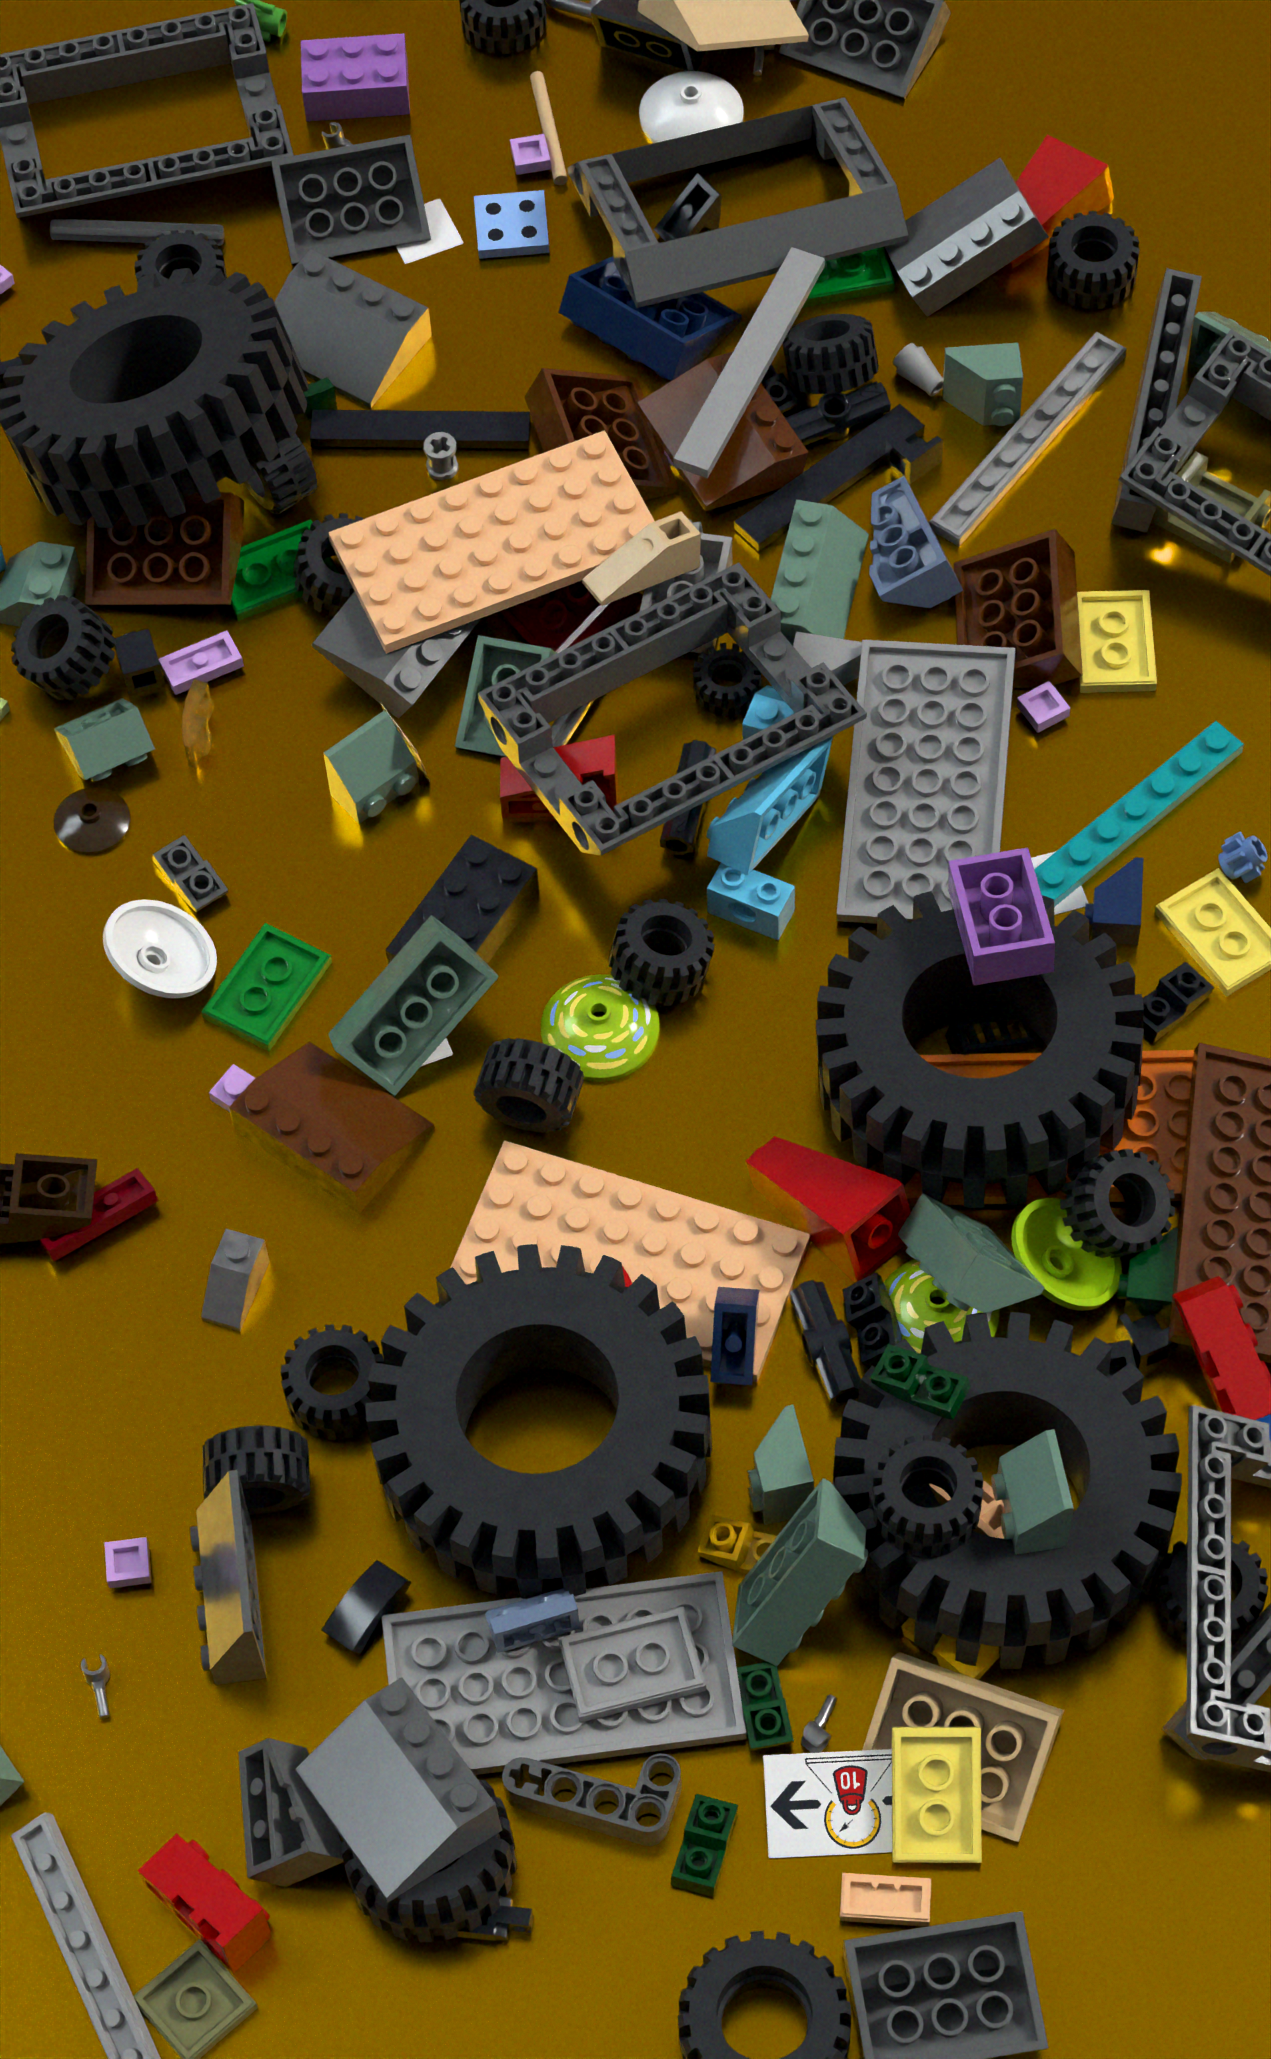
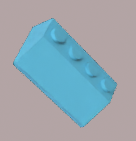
(768, 809)

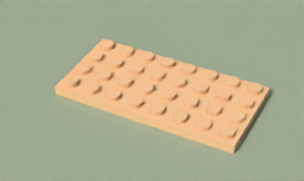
(490, 541)
(654, 1232)

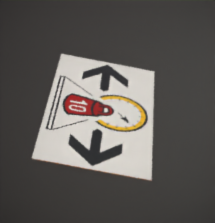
(828, 1803)

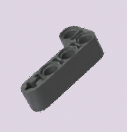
(592, 1791)

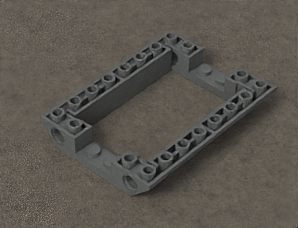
(130, 58)
(755, 248)
(1233, 371)
(716, 606)
(1218, 1450)

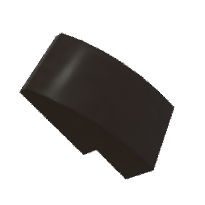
(45, 1196)

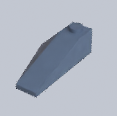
(906, 553)

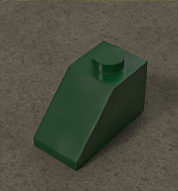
(1150, 1280)

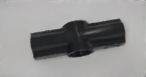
(839, 412)
(681, 832)
(826, 1342)

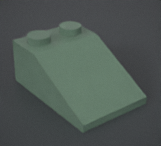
(492, 663)

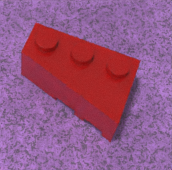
(586, 759)
(1225, 1348)
(207, 1901)

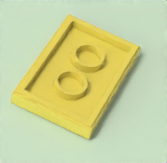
(1116, 641)
(1219, 931)
(936, 1794)

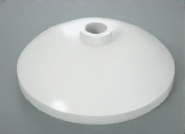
(688, 105)
(159, 948)

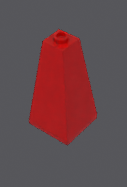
(1061, 184)
(841, 1204)

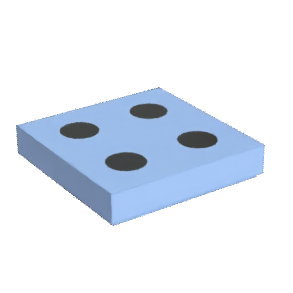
(511, 224)

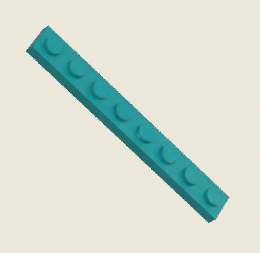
(1137, 812)

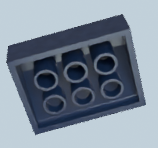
(662, 335)

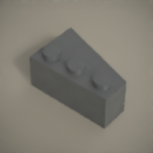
(282, 1822)

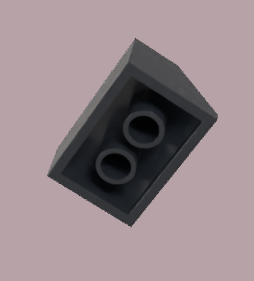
(632, 33)

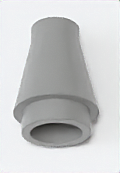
(918, 368)

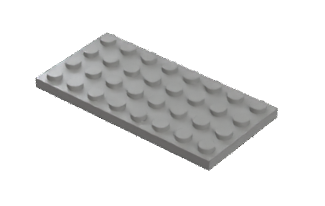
(923, 771)
(522, 1699)

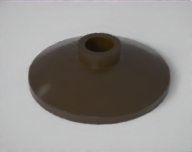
(96, 832)

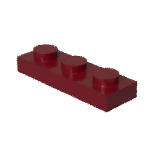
(110, 1207)

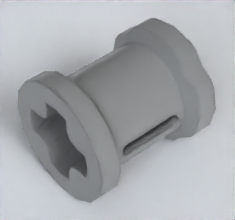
(441, 460)

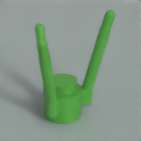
(270, 18)

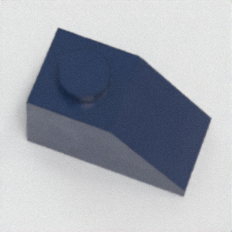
(1118, 905)
(734, 1335)

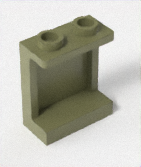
(1250, 507)

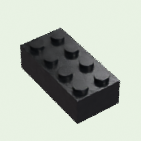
(476, 898)

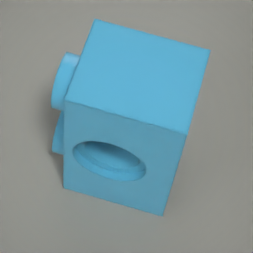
(751, 900)

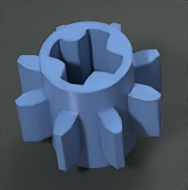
(1242, 857)

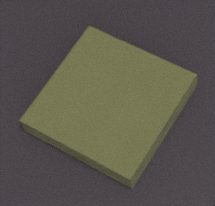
(194, 2002)

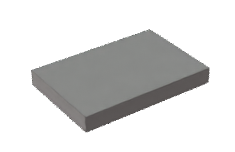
(632, 1664)

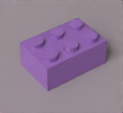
(355, 77)
(1001, 916)

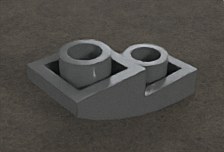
(189, 874)

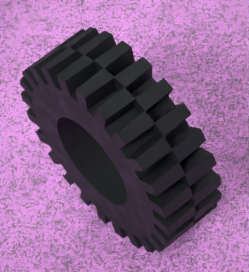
(153, 397)
(965, 1126)
(1108, 1449)
(557, 1519)

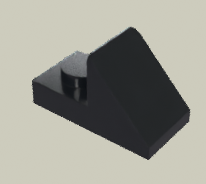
(694, 208)

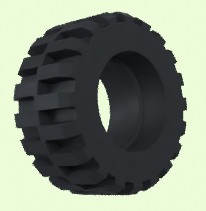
(447, 1898)
(764, 1965)

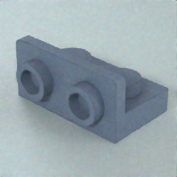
(533, 1619)

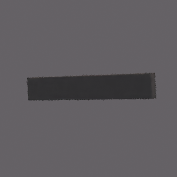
(411, 428)
(827, 477)

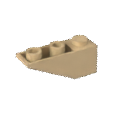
(648, 558)

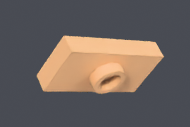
(885, 1899)

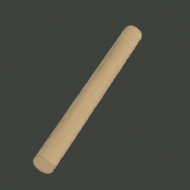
(548, 127)

